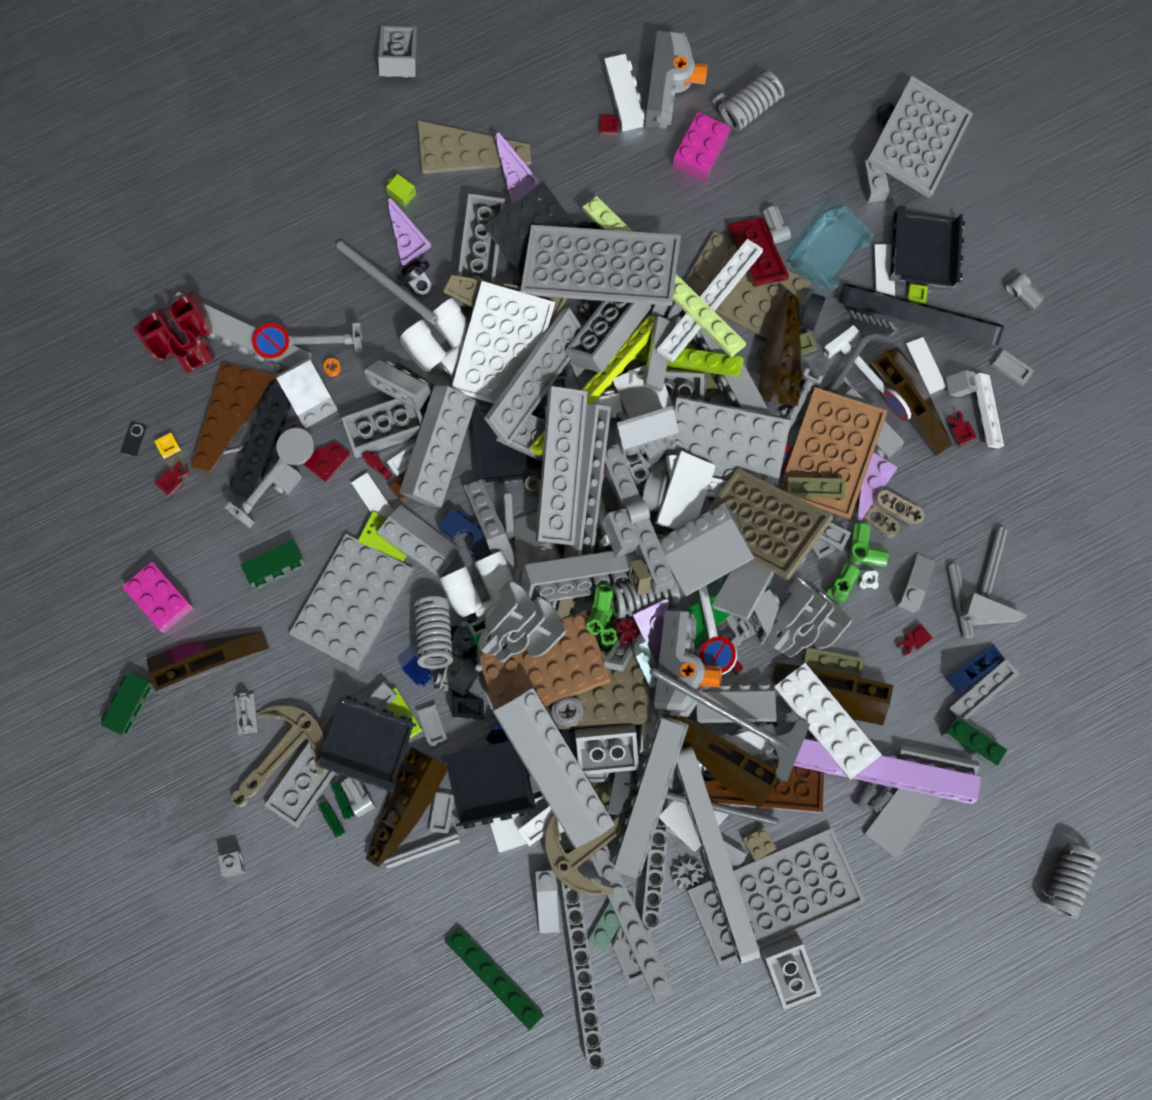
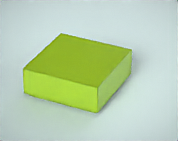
(917, 293)

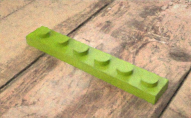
(700, 361)

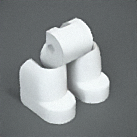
(426, 350)
(462, 592)

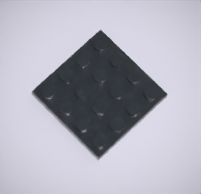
(513, 225)

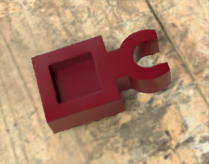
(961, 431)
(374, 462)
(169, 481)
(625, 630)
(916, 638)

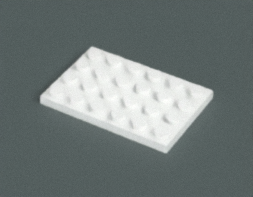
(499, 340)

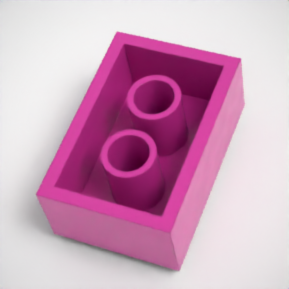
(701, 146)
(157, 597)

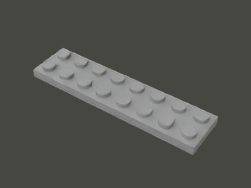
(533, 378)
(561, 466)

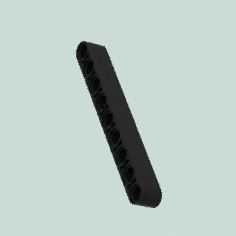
(921, 314)

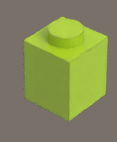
(400, 190)

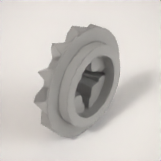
(560, 707)
(678, 870)

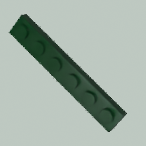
(494, 979)

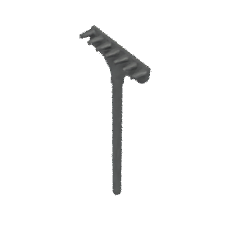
(869, 329)
(785, 745)
(626, 785)

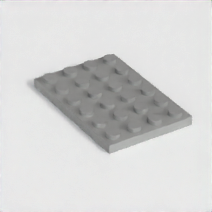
(920, 137)
(731, 438)
(351, 602)

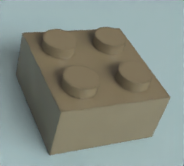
(639, 577)
(565, 608)
(759, 844)

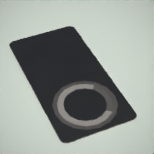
(133, 438)

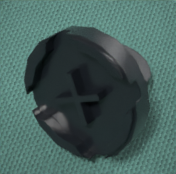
(413, 273)
(462, 640)

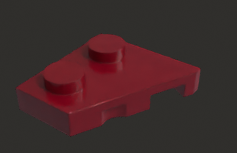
(327, 461)

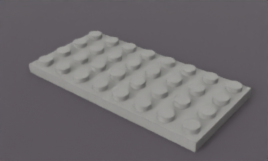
(601, 265)
(783, 893)

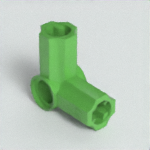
(860, 542)
(842, 585)
(601, 609)
(608, 637)

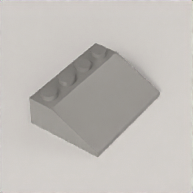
(706, 549)

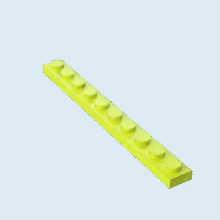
(602, 380)

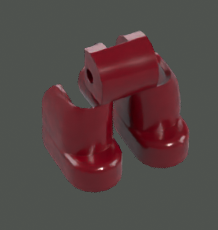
(163, 341)

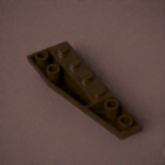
(782, 355)
(901, 376)
(200, 658)
(859, 697)
(730, 765)
(413, 792)

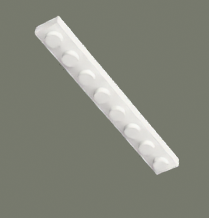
(713, 297)

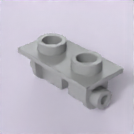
(740, 627)
(443, 678)
(246, 713)

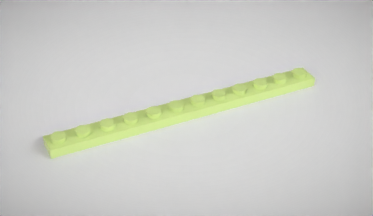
(683, 294)

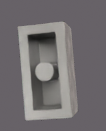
(875, 182)
(620, 532)

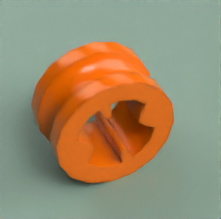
(327, 370)

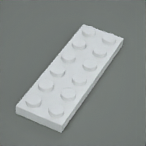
(827, 721)

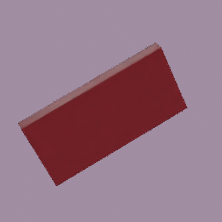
(769, 265)

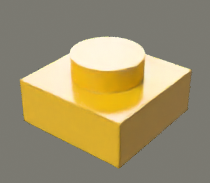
(167, 445)

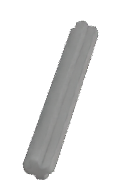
(993, 562)
(959, 596)
(422, 850)

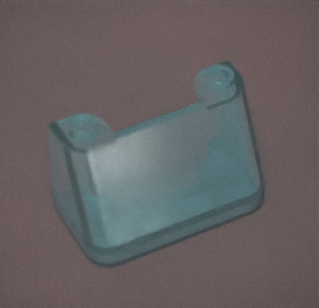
(830, 246)

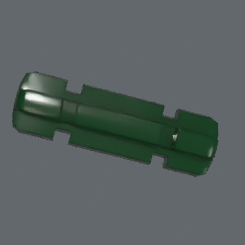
(342, 800)
(331, 819)

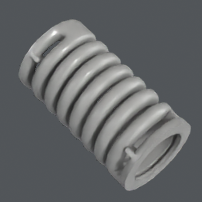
(740, 106)
(628, 602)
(433, 632)
(1072, 854)

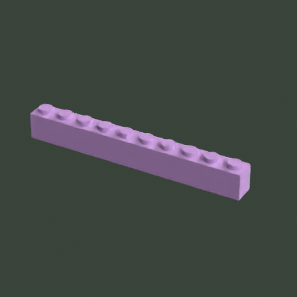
(898, 773)

